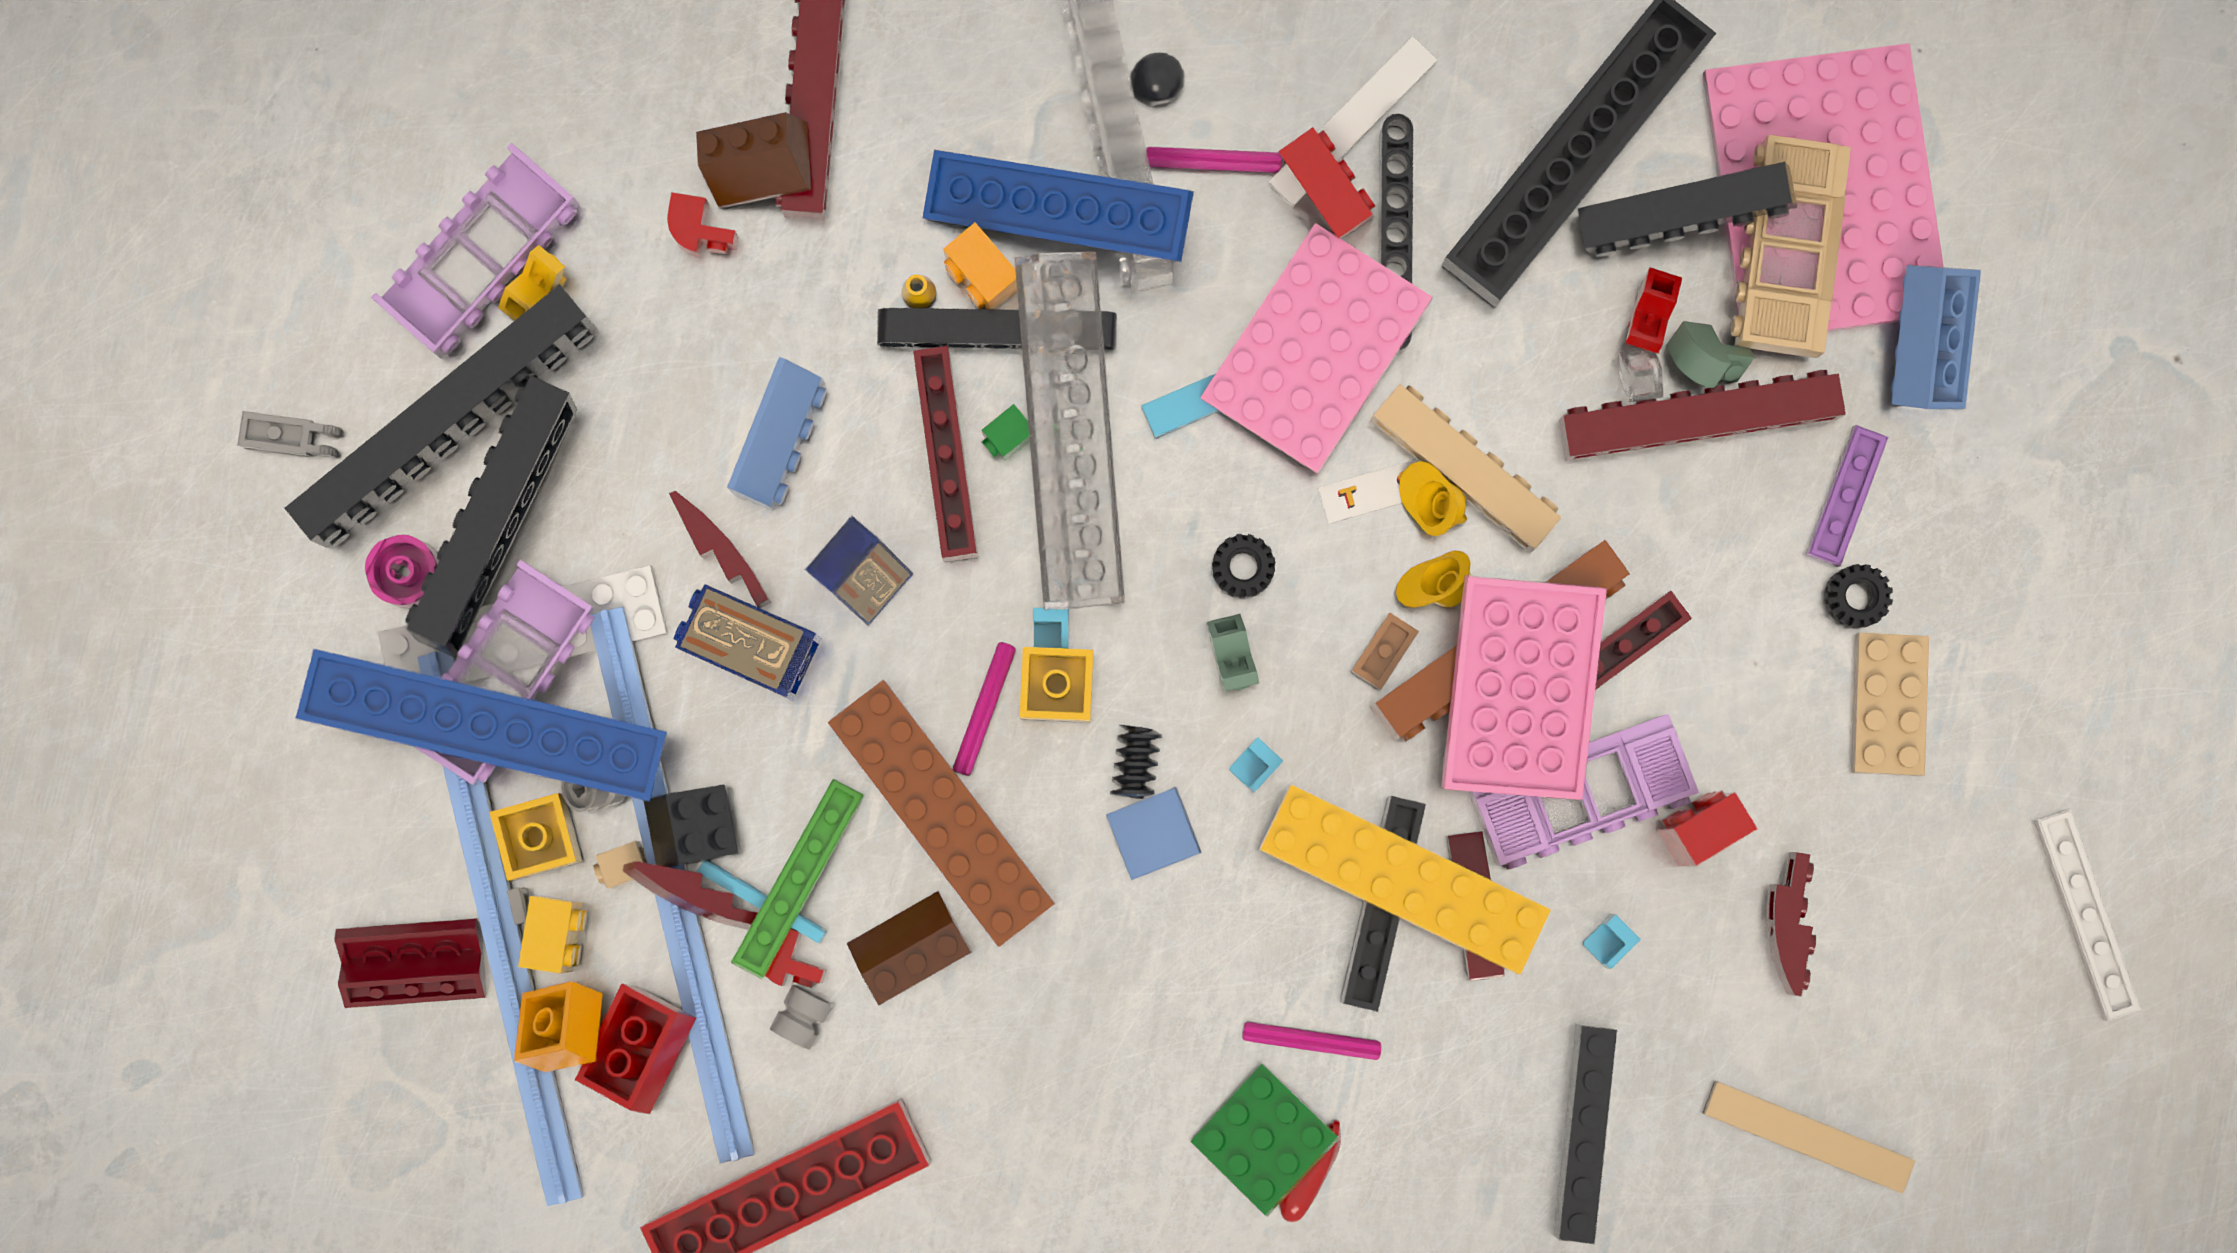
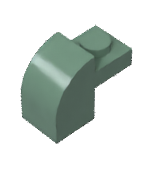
(1704, 358)
(1232, 653)

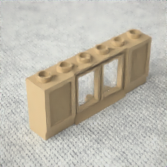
(1794, 256)

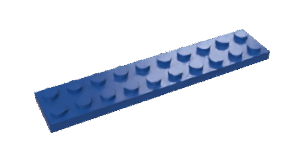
(481, 725)

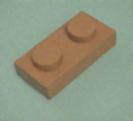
(1384, 651)

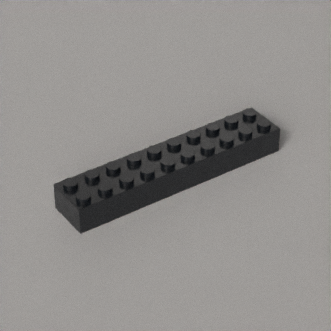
(1578, 149)
(440, 419)

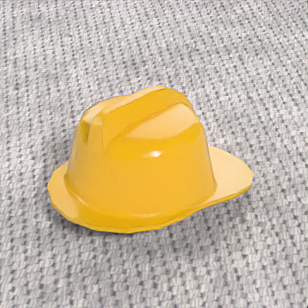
(1431, 498)
(1435, 581)

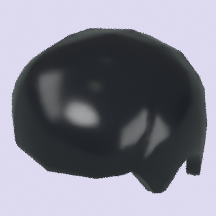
(1157, 79)

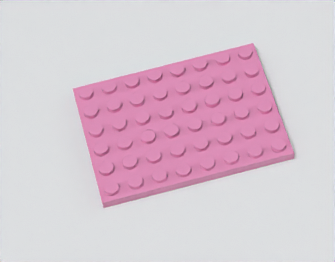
(1852, 101)

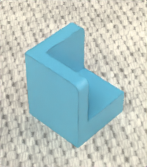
(1051, 628)
(1255, 764)
(1611, 941)

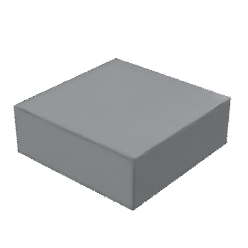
(519, 904)

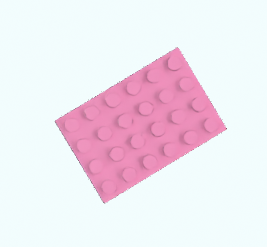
(1316, 348)
(1523, 687)

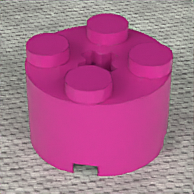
(384, 564)

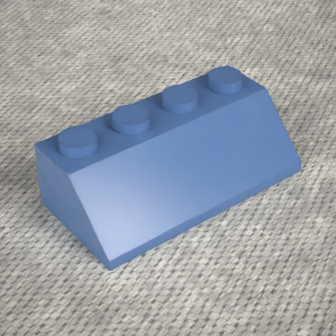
(1935, 337)
(776, 435)

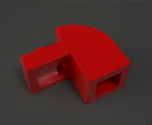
(687, 225)
(1653, 309)
(785, 964)

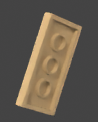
(1890, 704)

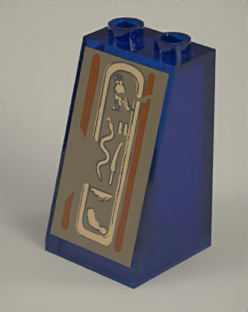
(859, 571)
(747, 641)

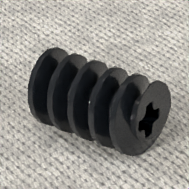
(1135, 762)

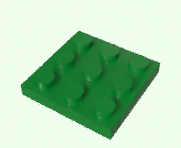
(1265, 1140)

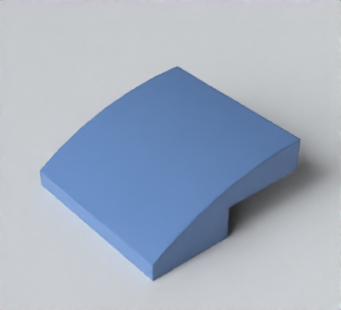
(1153, 833)

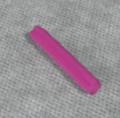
(1214, 159)
(984, 708)
(1311, 1040)

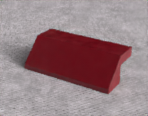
(410, 963)

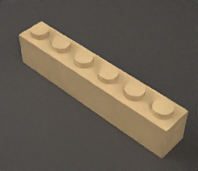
(1479, 475)

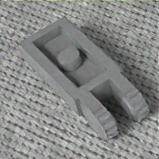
(284, 434)

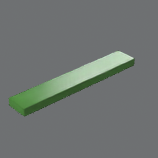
(797, 879)

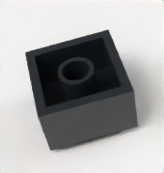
(691, 826)

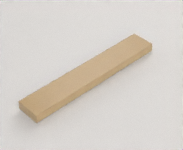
(1809, 1137)

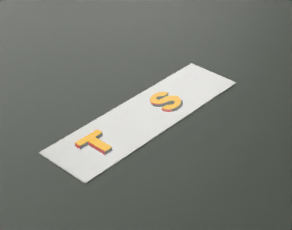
(1362, 493)

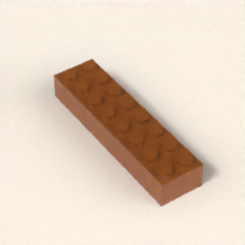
(1430, 689)
(941, 813)

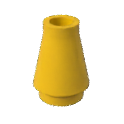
(921, 298)

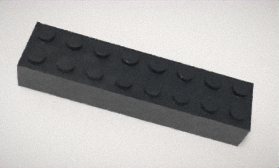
(491, 516)

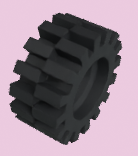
(1243, 587)
(1879, 596)

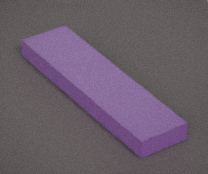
(1847, 495)

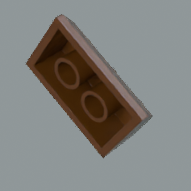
(755, 159)
(908, 948)

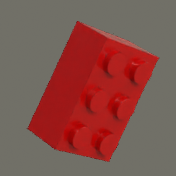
(1328, 182)
(1706, 829)
(636, 1049)

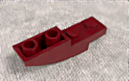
(1788, 939)

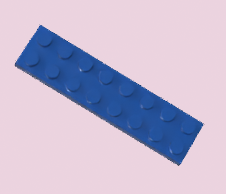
(1058, 205)

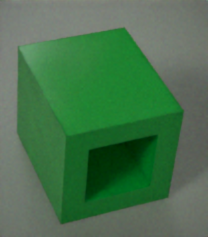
(1006, 433)

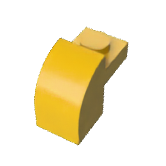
(539, 277)

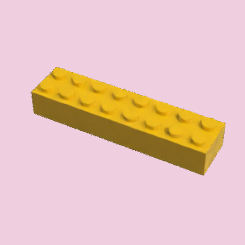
(1404, 879)

